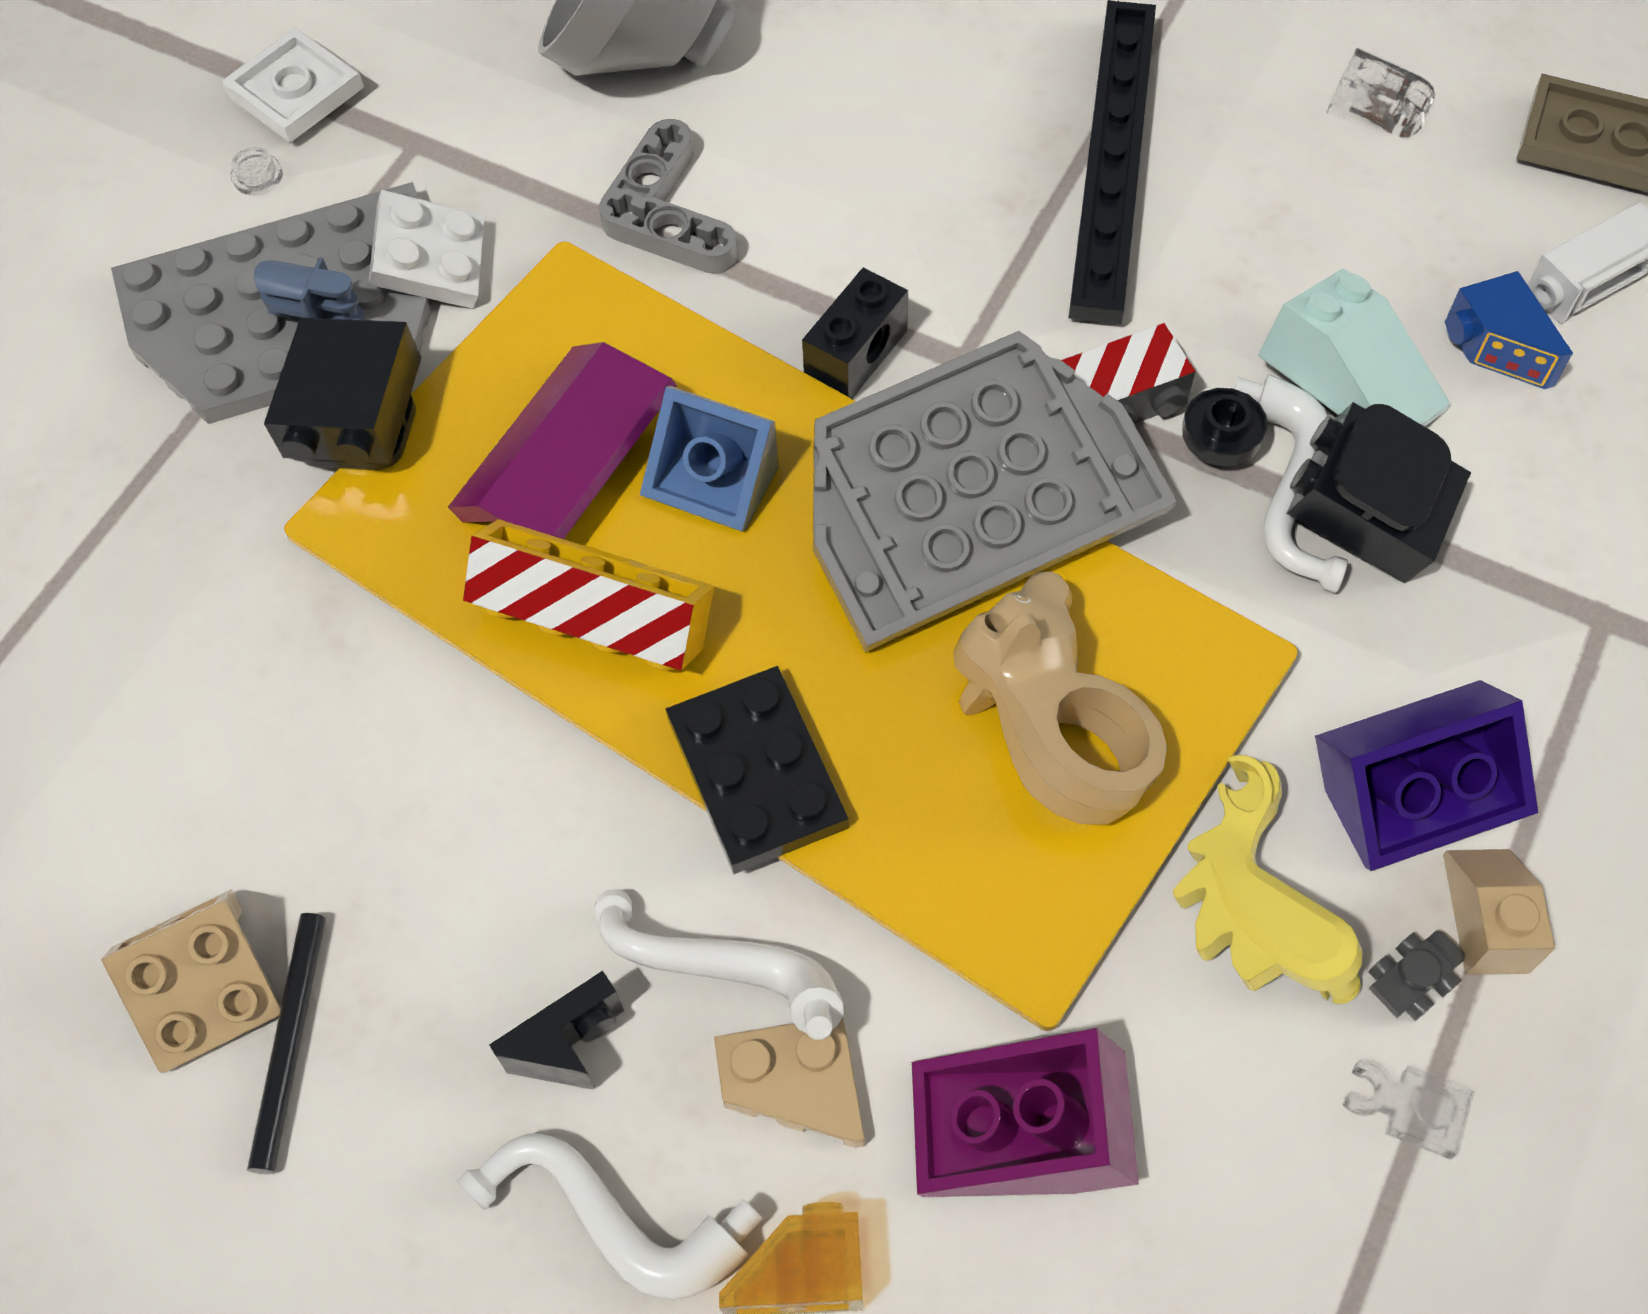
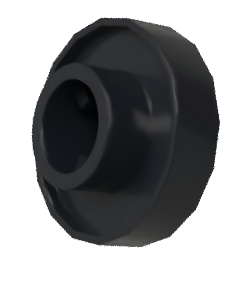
(1224, 426)

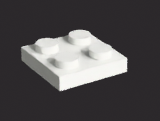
(292, 84)
(426, 249)

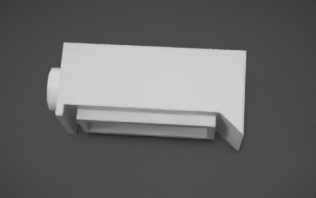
(1593, 263)

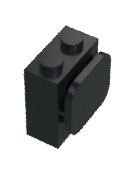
(345, 394)
(1379, 488)

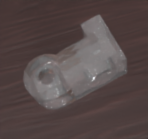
(1383, 94)

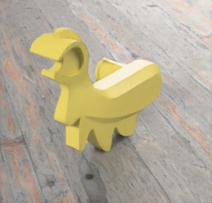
(1262, 918)

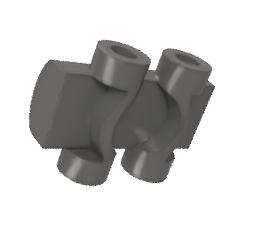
(1423, 967)

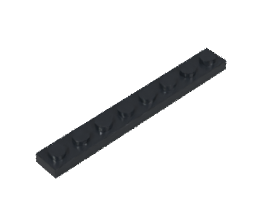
(1113, 164)

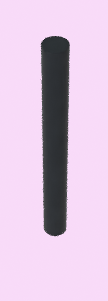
(286, 1045)

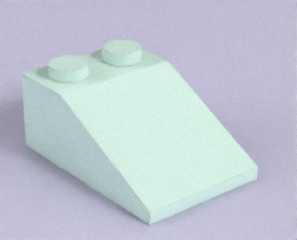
(1350, 348)

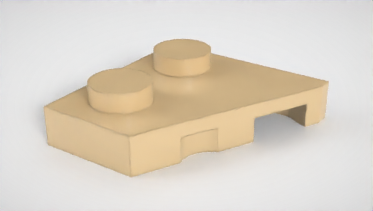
(792, 1080)

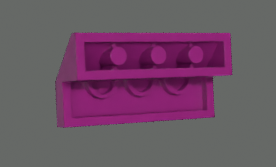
(565, 442)

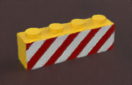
(588, 594)

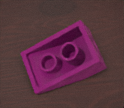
(1025, 1119)

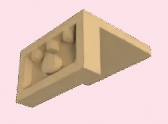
(192, 982)

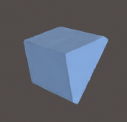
(710, 459)

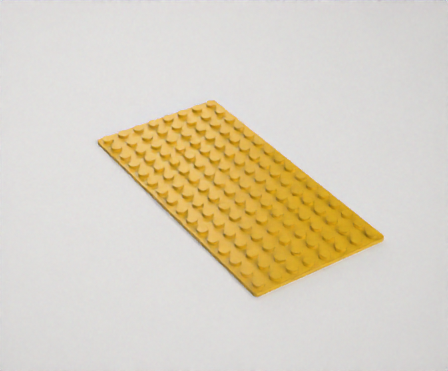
(938, 818)

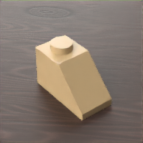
(1497, 912)

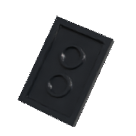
(756, 769)

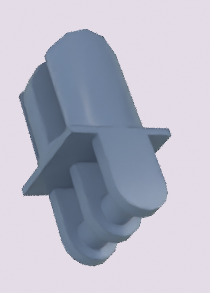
(306, 291)

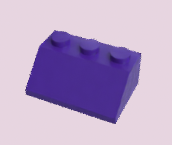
(1429, 772)

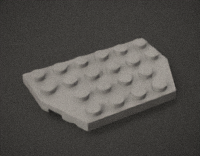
(204, 321)
(971, 484)

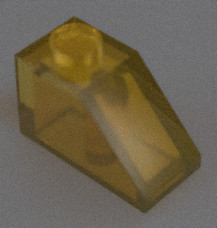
(802, 1267)

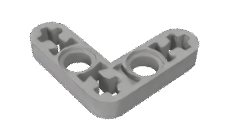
(652, 211)

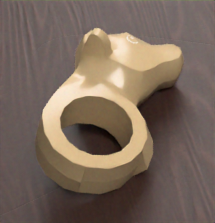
(1028, 666)

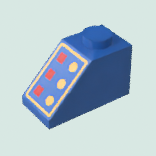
(1508, 331)

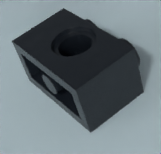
(856, 333)

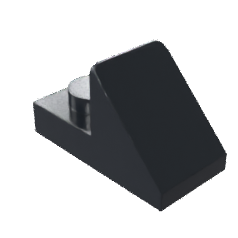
(543, 1043)

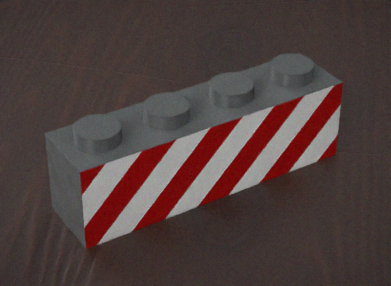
(1139, 371)

